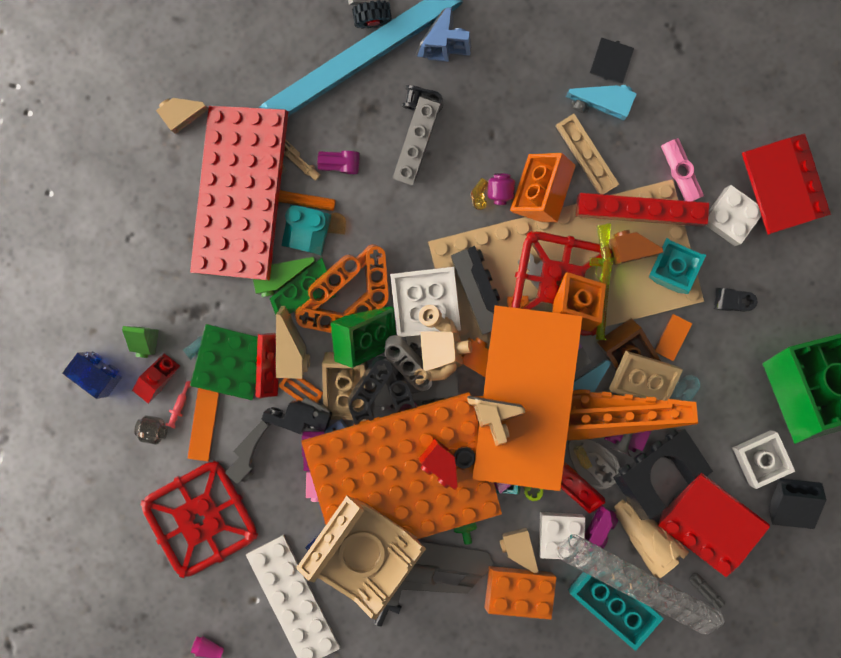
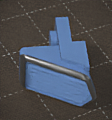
(443, 40)

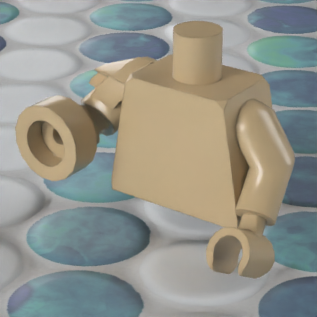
(442, 349)

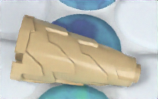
(653, 543)

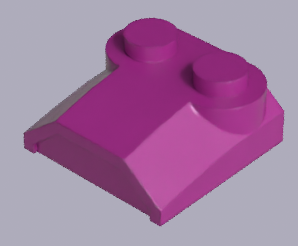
(600, 526)

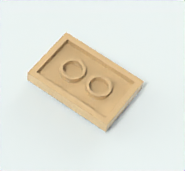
(645, 377)

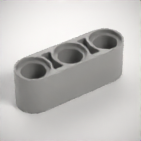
(402, 355)

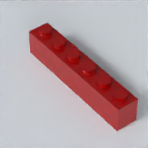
(642, 209)

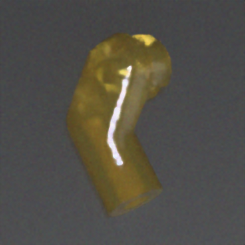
(477, 194)

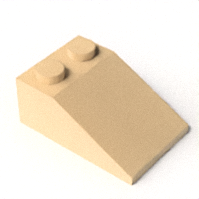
(291, 351)
(338, 385)

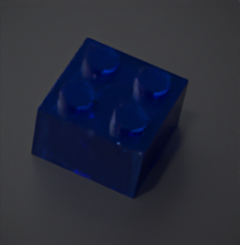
(92, 374)

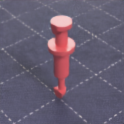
(178, 406)

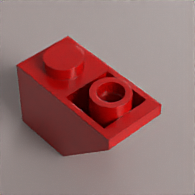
(155, 378)
(440, 462)

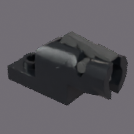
(299, 415)

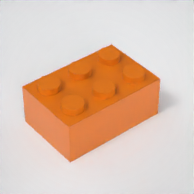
(520, 592)

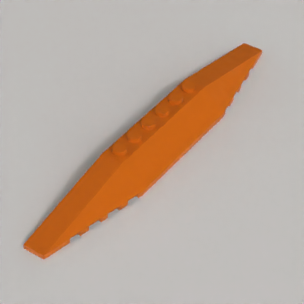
(610, 415)

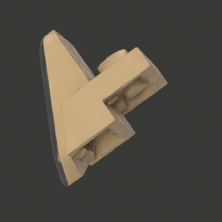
(491, 414)

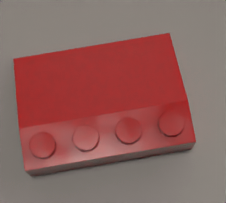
(786, 183)
(713, 524)

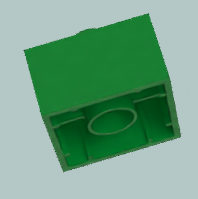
(808, 387)

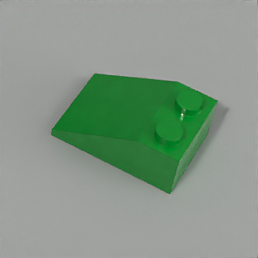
(362, 335)

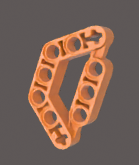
(363, 259)

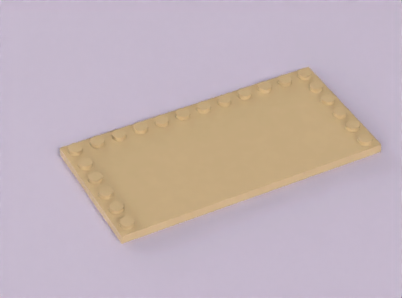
(630, 288)

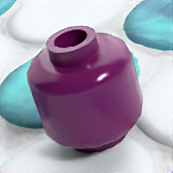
(501, 188)

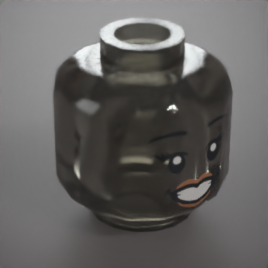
(150, 430)

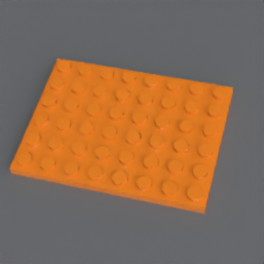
(382, 468)

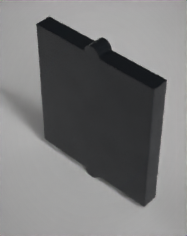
(611, 60)

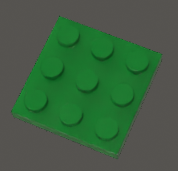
(226, 362)

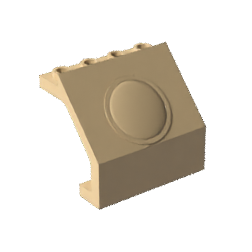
(362, 555)

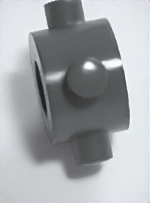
(580, 106)

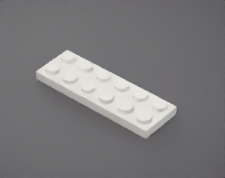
(292, 599)

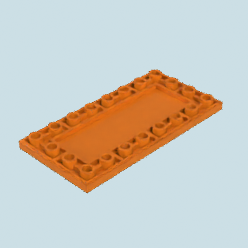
(532, 366)

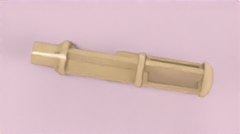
(293, 155)

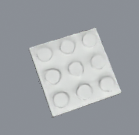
(422, 288)

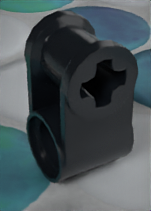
(417, 92)
(731, 300)

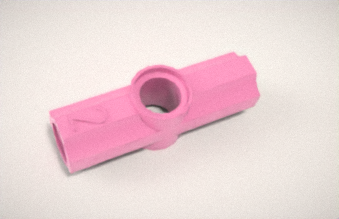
(677, 157)

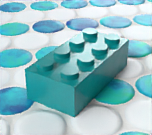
(618, 611)

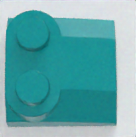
(305, 229)
(676, 267)

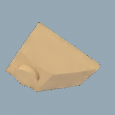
(180, 112)
(519, 548)

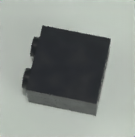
(797, 503)

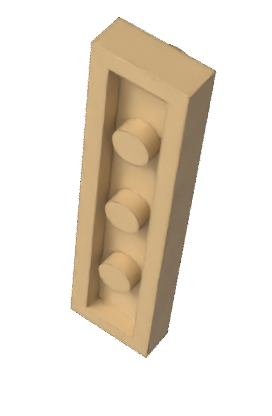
(587, 154)

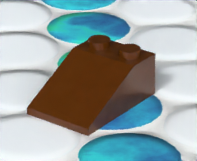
(626, 338)

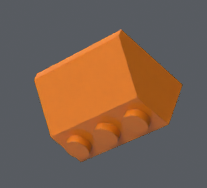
(543, 187)

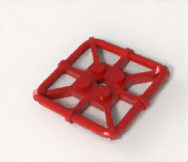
(552, 270)
(192, 531)

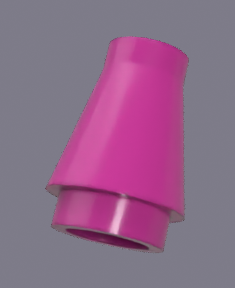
(205, 648)

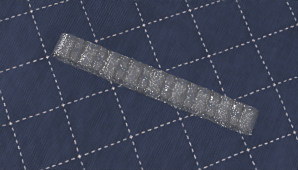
(639, 584)

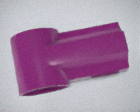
(345, 162)

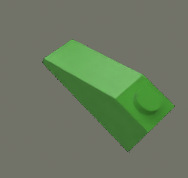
(281, 275)
(141, 340)

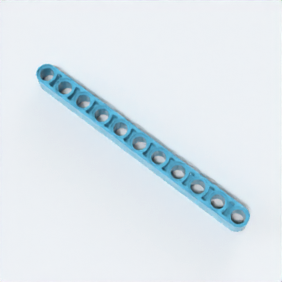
(359, 55)

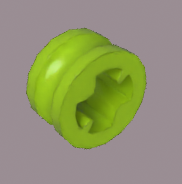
(539, 494)

